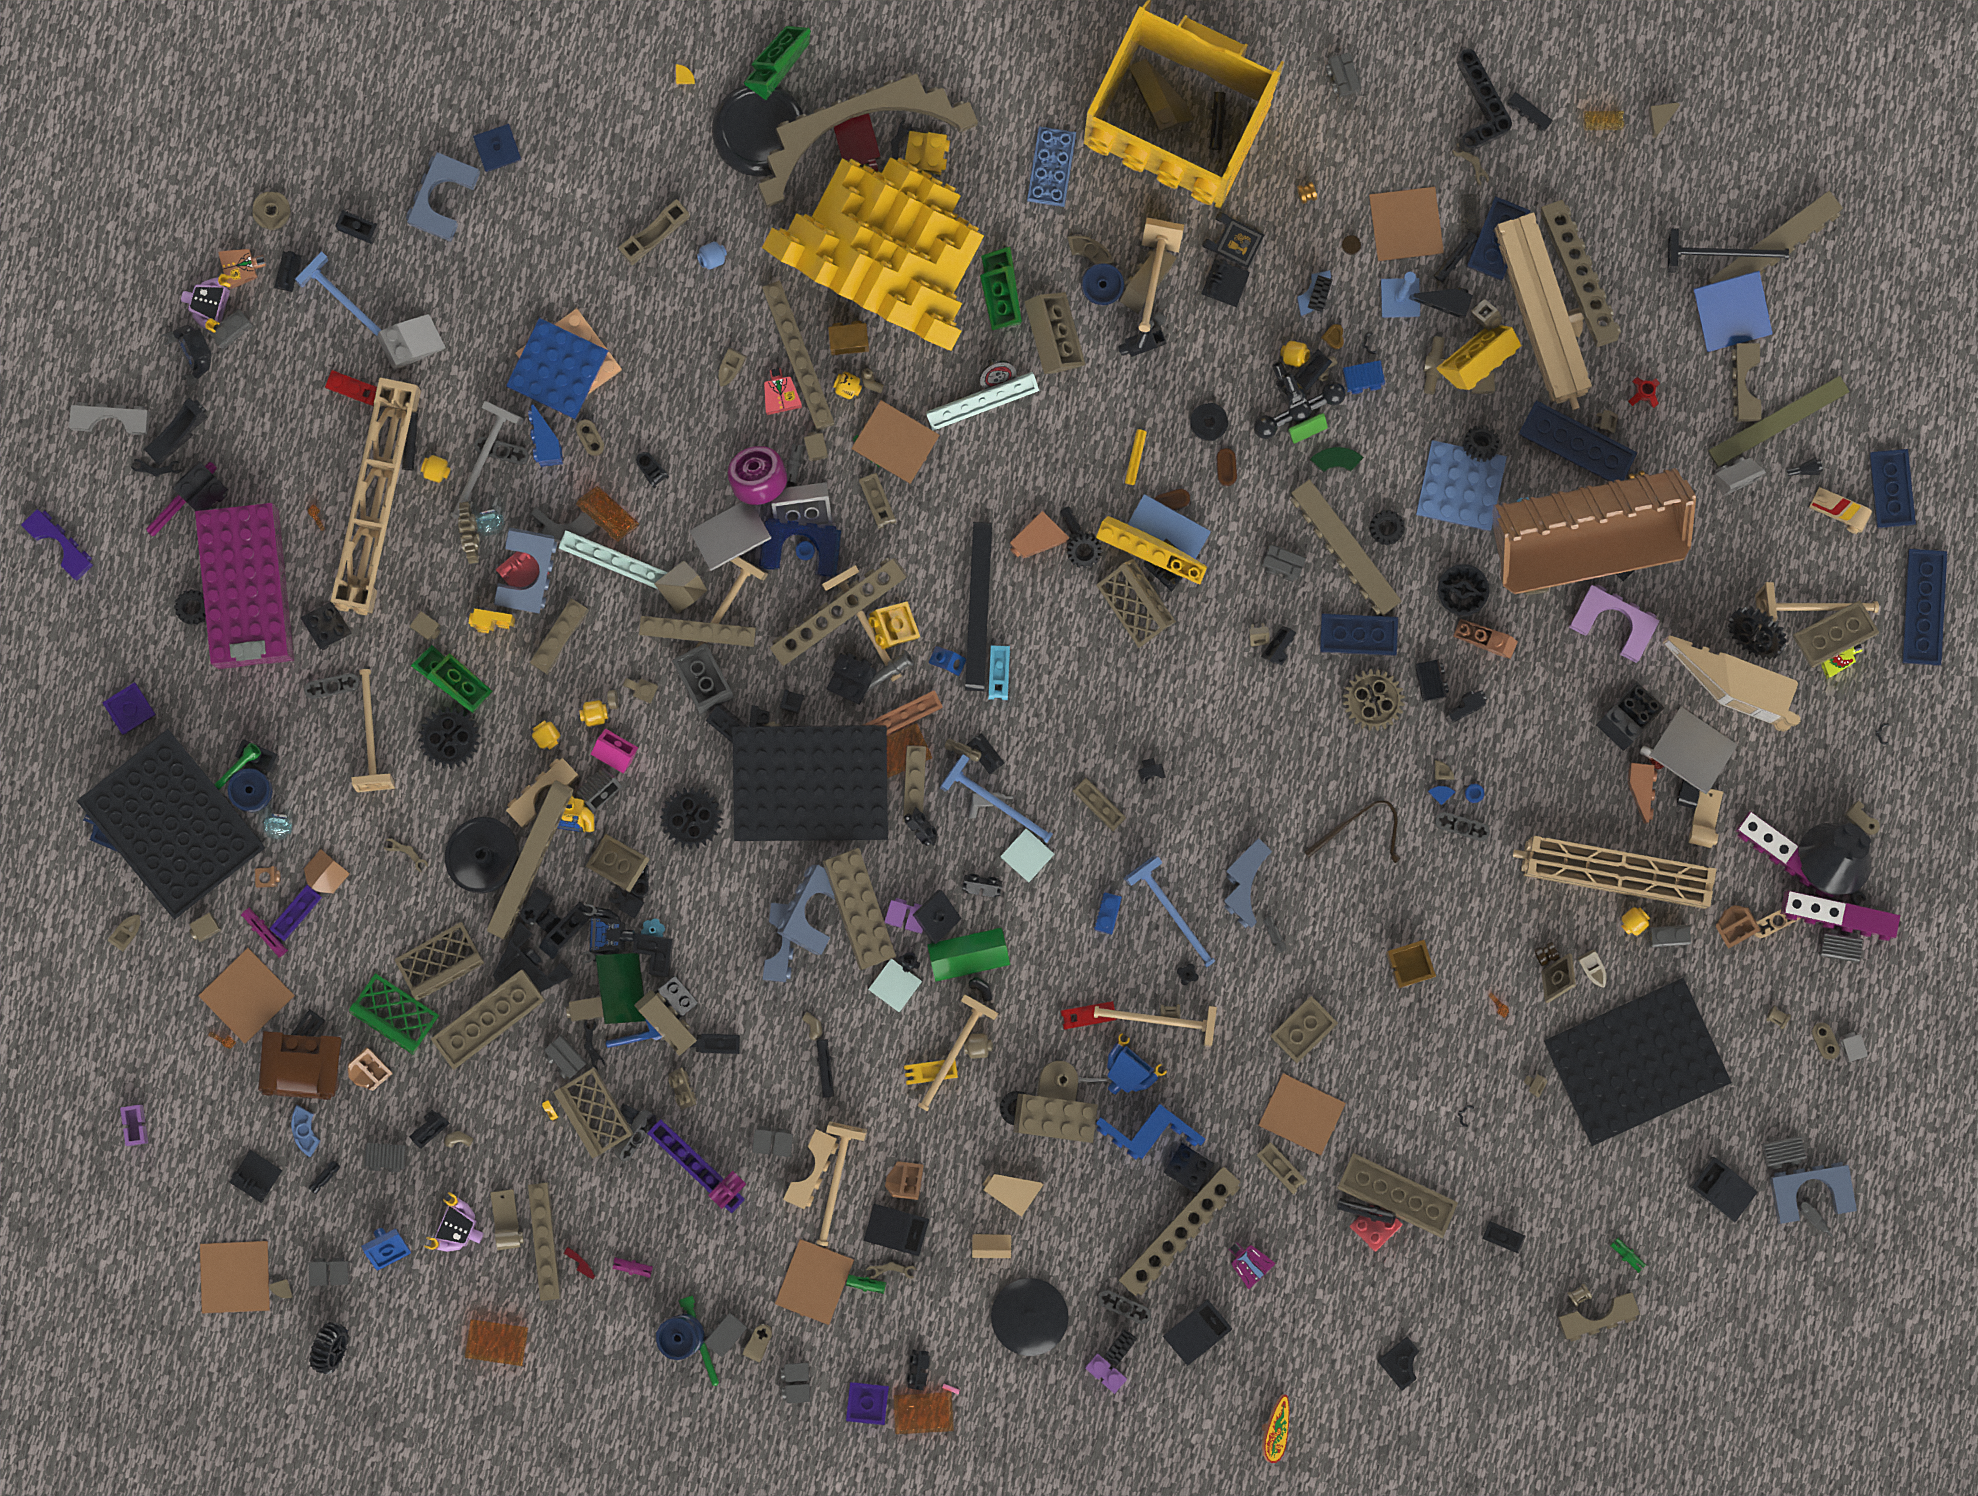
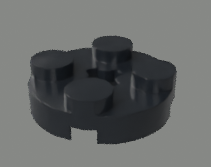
(1206, 411)

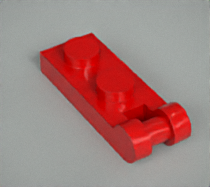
(351, 387)
(1085, 1015)

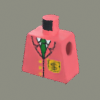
(780, 393)

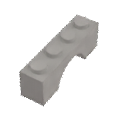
(85, 417)

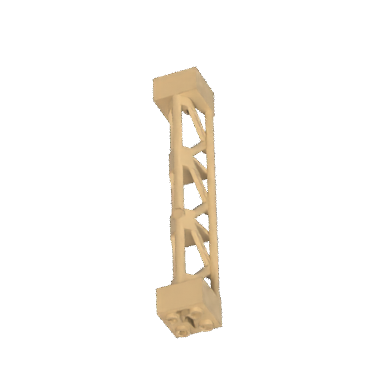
(358, 592)

